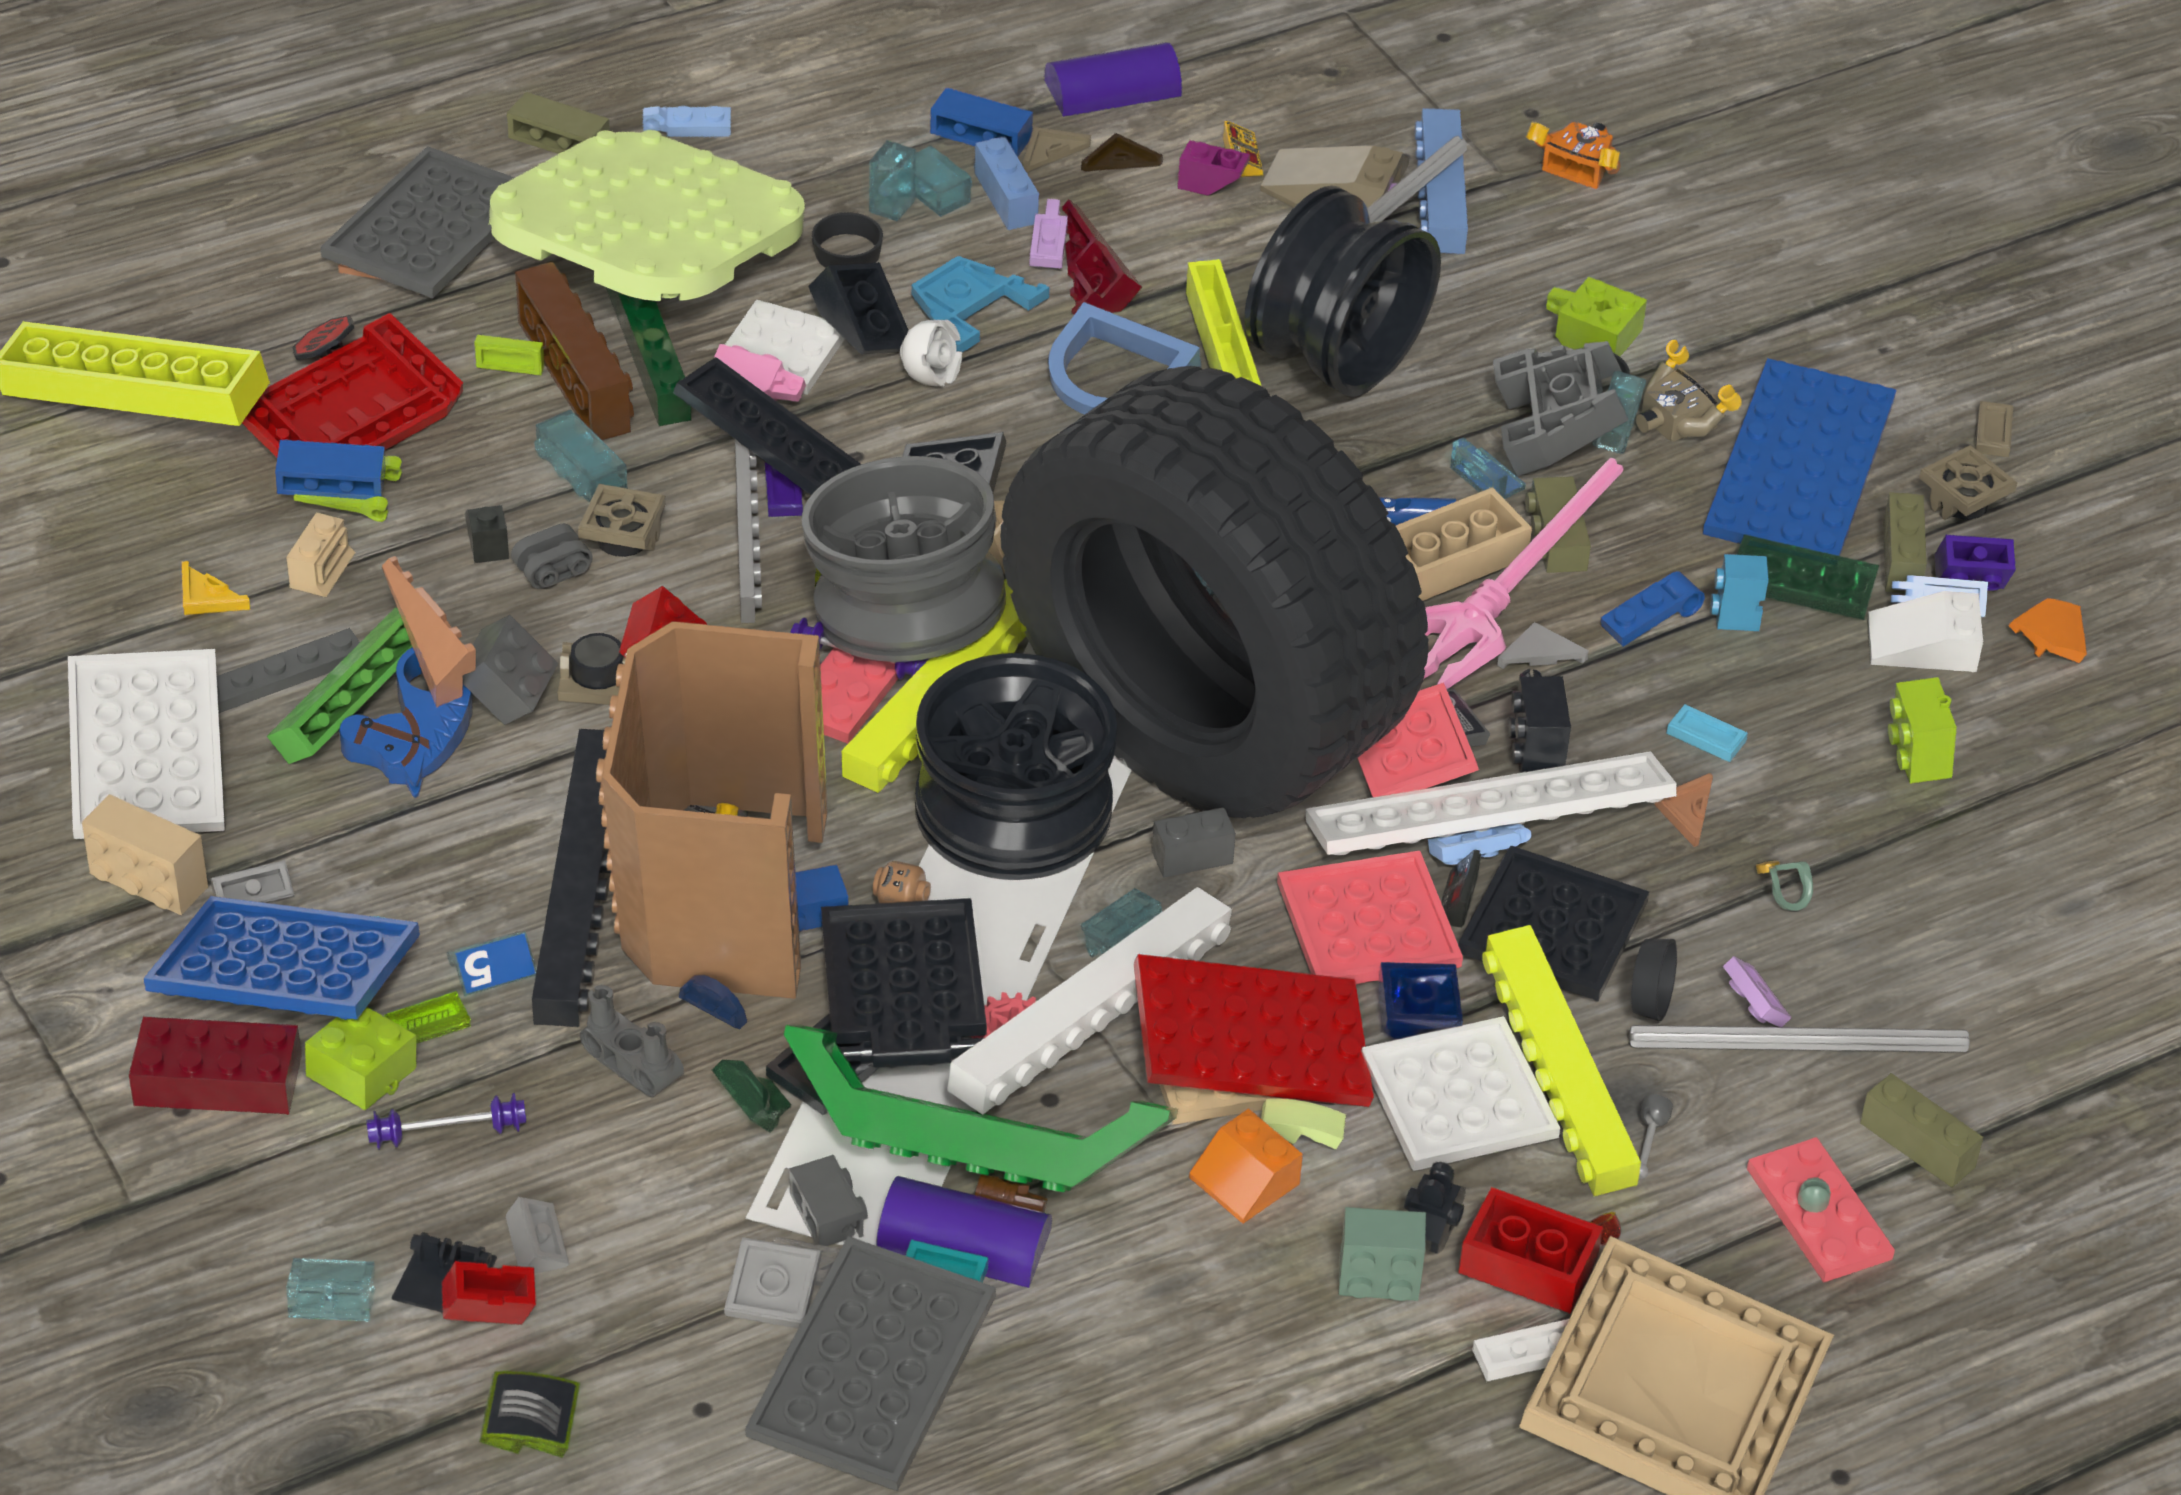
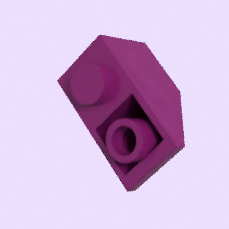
(1209, 167)

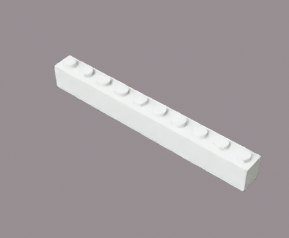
(1083, 1003)

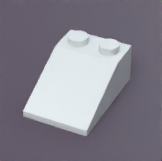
(1928, 632)

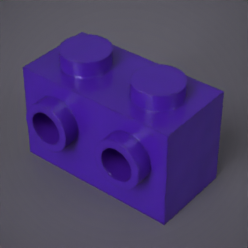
(1976, 560)

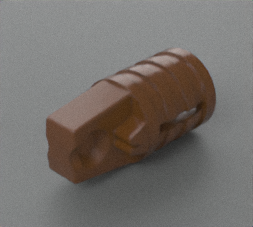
(1010, 1193)

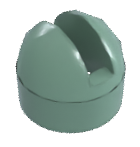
(1814, 1195)

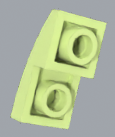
(1297, 1117)

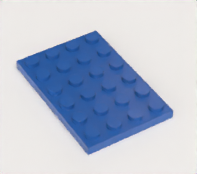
(282, 957)

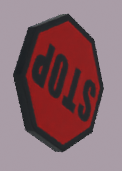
(323, 337)

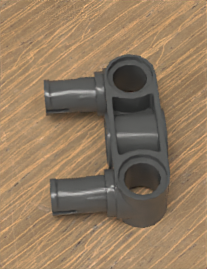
(628, 1050)

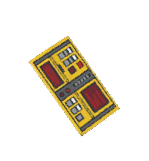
(1243, 141)

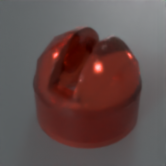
(1610, 1225)

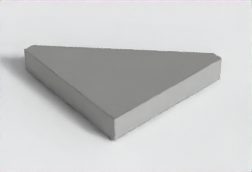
(1541, 647)

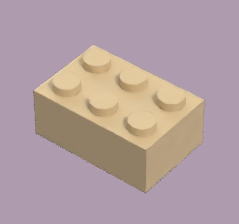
(145, 854)

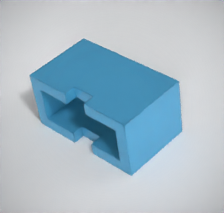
(1740, 588)

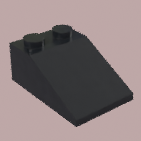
(860, 306)

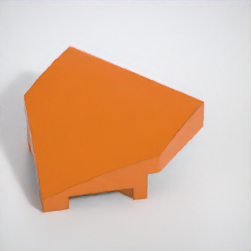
(2055, 628)

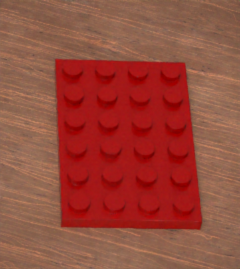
(1252, 1030)

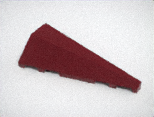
(1095, 268)

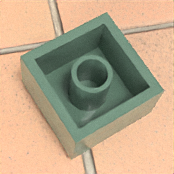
(1382, 1254)

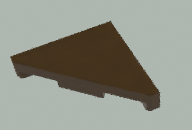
(1120, 153)

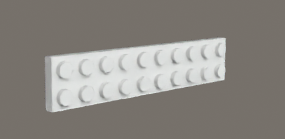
(1490, 803)

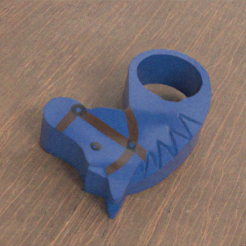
(408, 742)

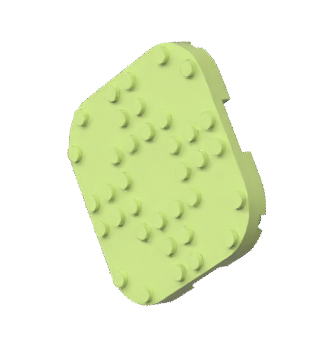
(647, 214)

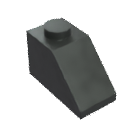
(487, 533)

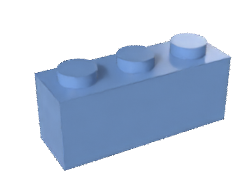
(1006, 183)

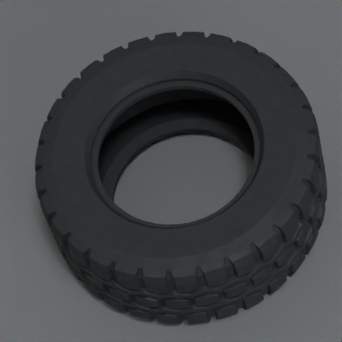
(1287, 538)

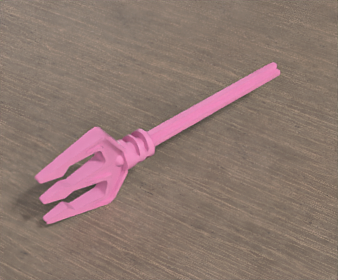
(1474, 618)

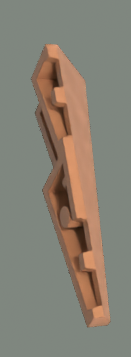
(433, 639)

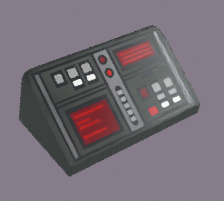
(1460, 889)

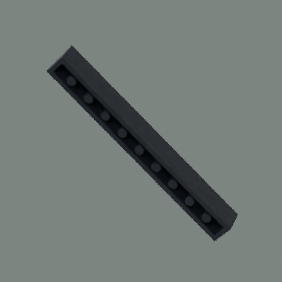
(574, 896)

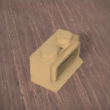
(319, 555)

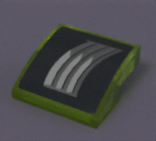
(529, 1412)

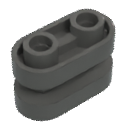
(551, 556)

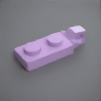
(1049, 237)

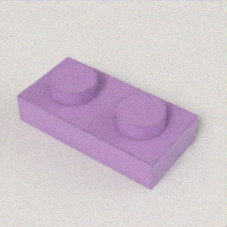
(1750, 984)

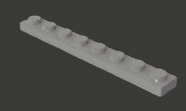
(747, 528)

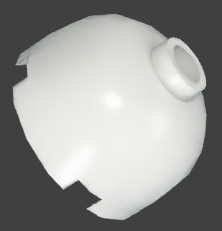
(931, 352)

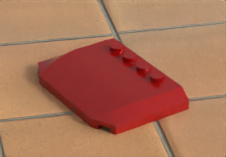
(359, 394)

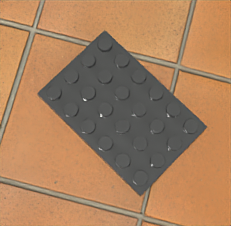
(421, 223)
(871, 1363)

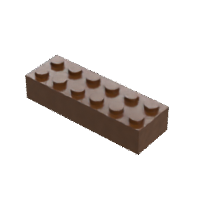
(574, 351)

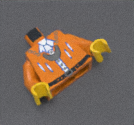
(1577, 152)

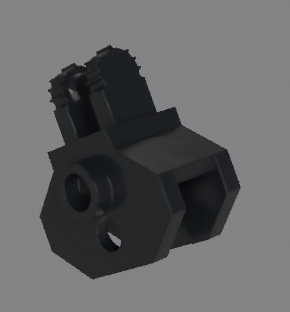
(1441, 1203)

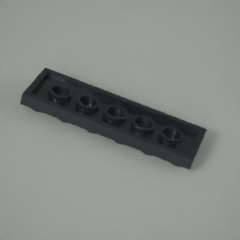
(763, 425)

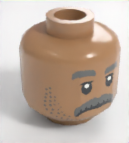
(901, 883)

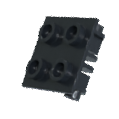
(428, 1267)

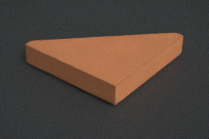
(1688, 807)

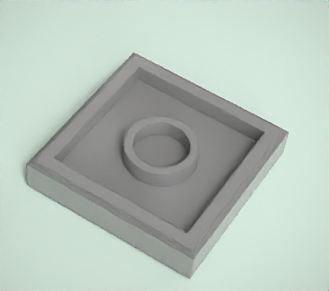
(772, 1282)

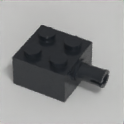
(1540, 722)

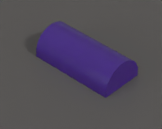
(1114, 79)
(967, 1223)

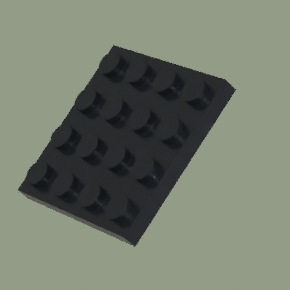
(1573, 912)

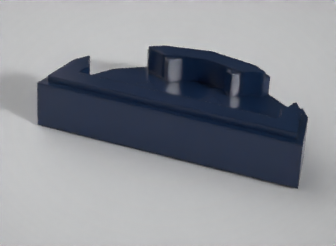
(714, 999)

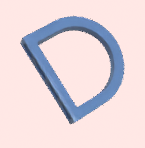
(1119, 331)

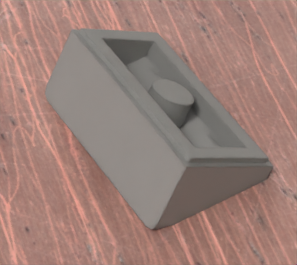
(257, 884)
(536, 1235)

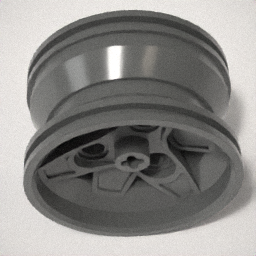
(904, 558)

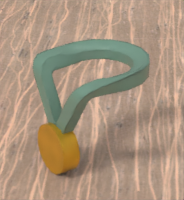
(1805, 876)

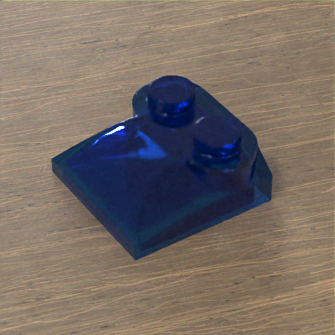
(1418, 998)

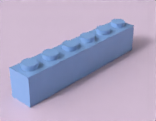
(1445, 194)

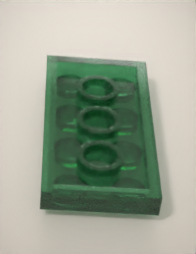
(1814, 577)

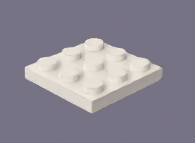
(795, 338)

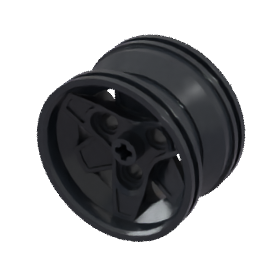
(1342, 290)
(1002, 764)

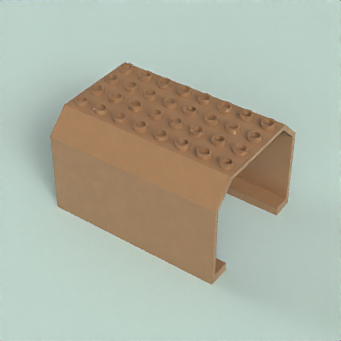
(705, 724)

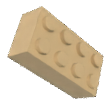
(1463, 541)

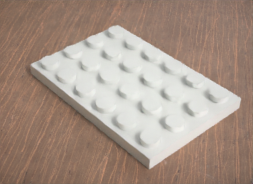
(147, 735)

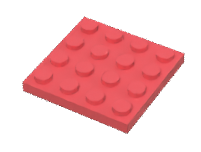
(1368, 914)

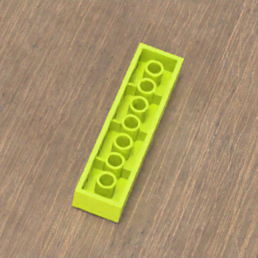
(132, 373)

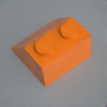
(1247, 1166)

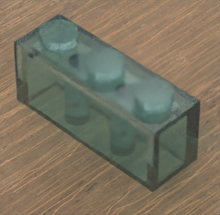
(579, 454)

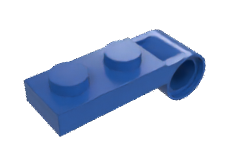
(1653, 606)

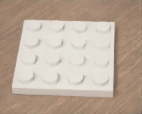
(1459, 1093)

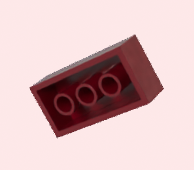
(215, 1065)

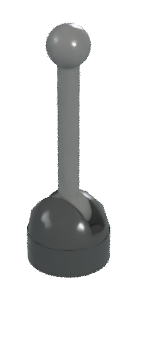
(1655, 1112)

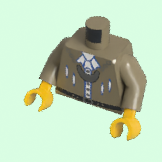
(1681, 405)

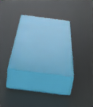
(1707, 733)

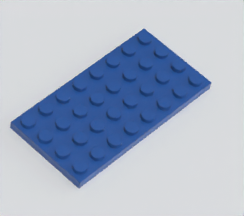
(1800, 458)

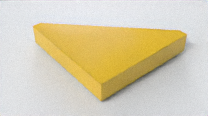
(208, 594)

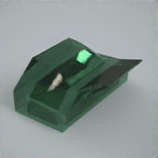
(755, 1095)

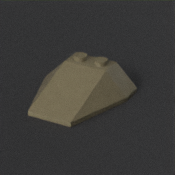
(1357, 169)

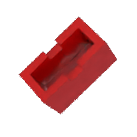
(488, 1293)

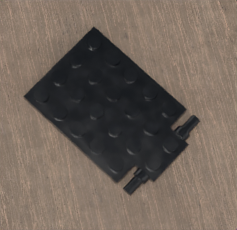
(903, 981)

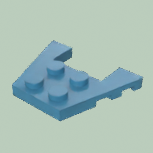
(966, 287)

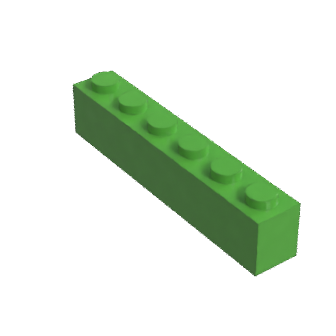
(342, 691)

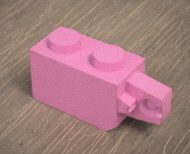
(763, 371)

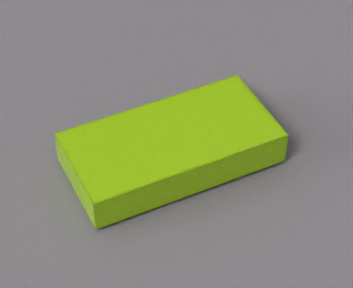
(509, 355)

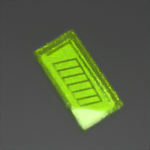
(433, 1017)

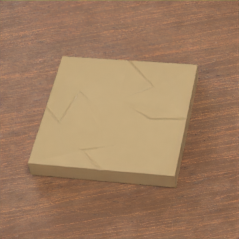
(1675, 1378)

